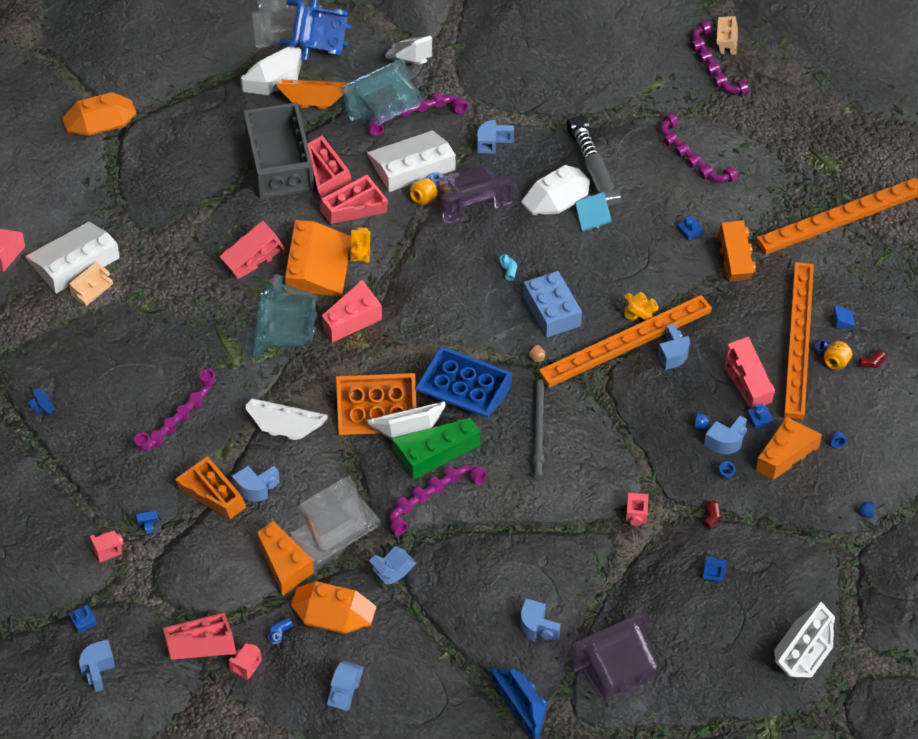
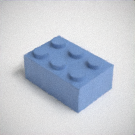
(552, 304)

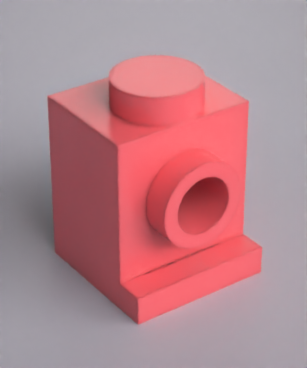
(637, 512)
(107, 545)
(245, 661)

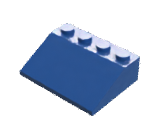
(465, 382)

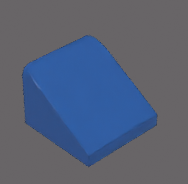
(843, 318)

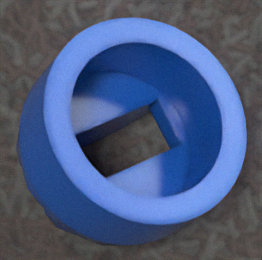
(820, 352)
(701, 421)
(837, 439)
(724, 467)
(867, 509)

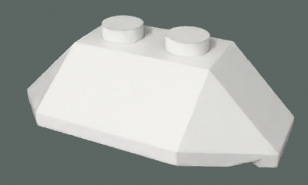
(411, 50)
(264, 74)
(557, 191)
(283, 419)
(407, 421)
(806, 643)

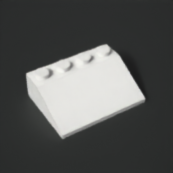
(412, 160)
(73, 254)

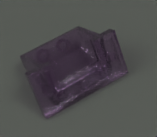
(472, 187)
(616, 657)

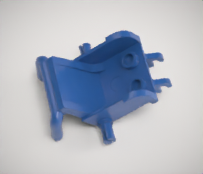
(317, 29)

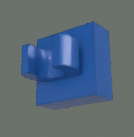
(690, 228)
(41, 402)
(760, 416)
(147, 519)
(714, 569)
(82, 618)

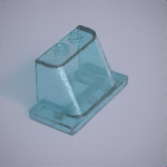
(381, 94)
(284, 317)

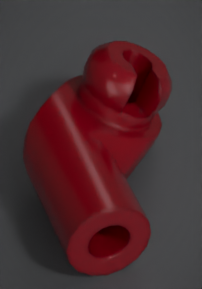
(875, 360)
(714, 513)

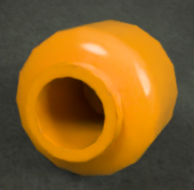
(423, 191)
(837, 355)

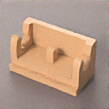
(727, 34)
(90, 284)

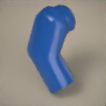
(277, 629)

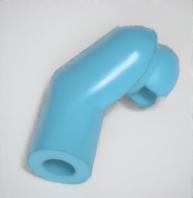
(509, 265)

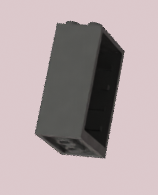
(279, 150)

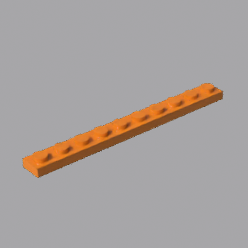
(838, 216)
(624, 341)
(799, 341)

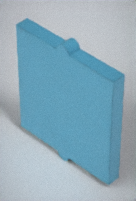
(593, 212)

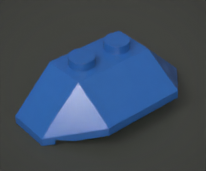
(521, 699)

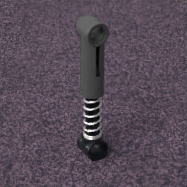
(594, 163)

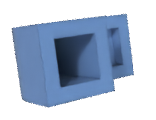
(490, 134)
(675, 350)
(725, 439)
(255, 487)
(393, 565)
(534, 623)
(95, 659)
(343, 684)

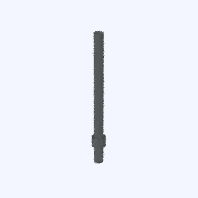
(538, 458)

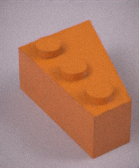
(736, 250)
(787, 447)
(211, 488)
(284, 557)

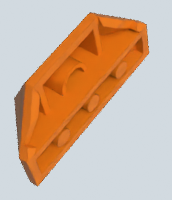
(311, 93)
(99, 114)
(332, 607)

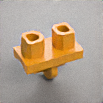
(360, 245)
(639, 306)

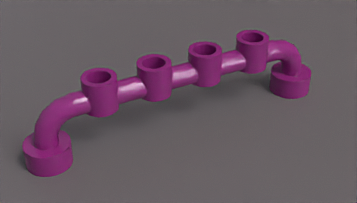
(713, 67)
(459, 105)
(693, 160)
(144, 442)
(399, 526)

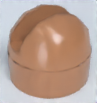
(537, 354)

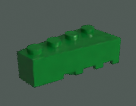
(435, 446)

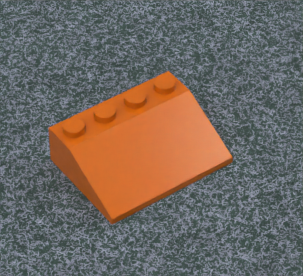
(318, 259)
(372, 397)

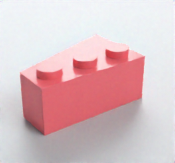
(327, 167)
(354, 202)
(10, 246)
(252, 250)
(351, 313)
(748, 373)
(200, 638)

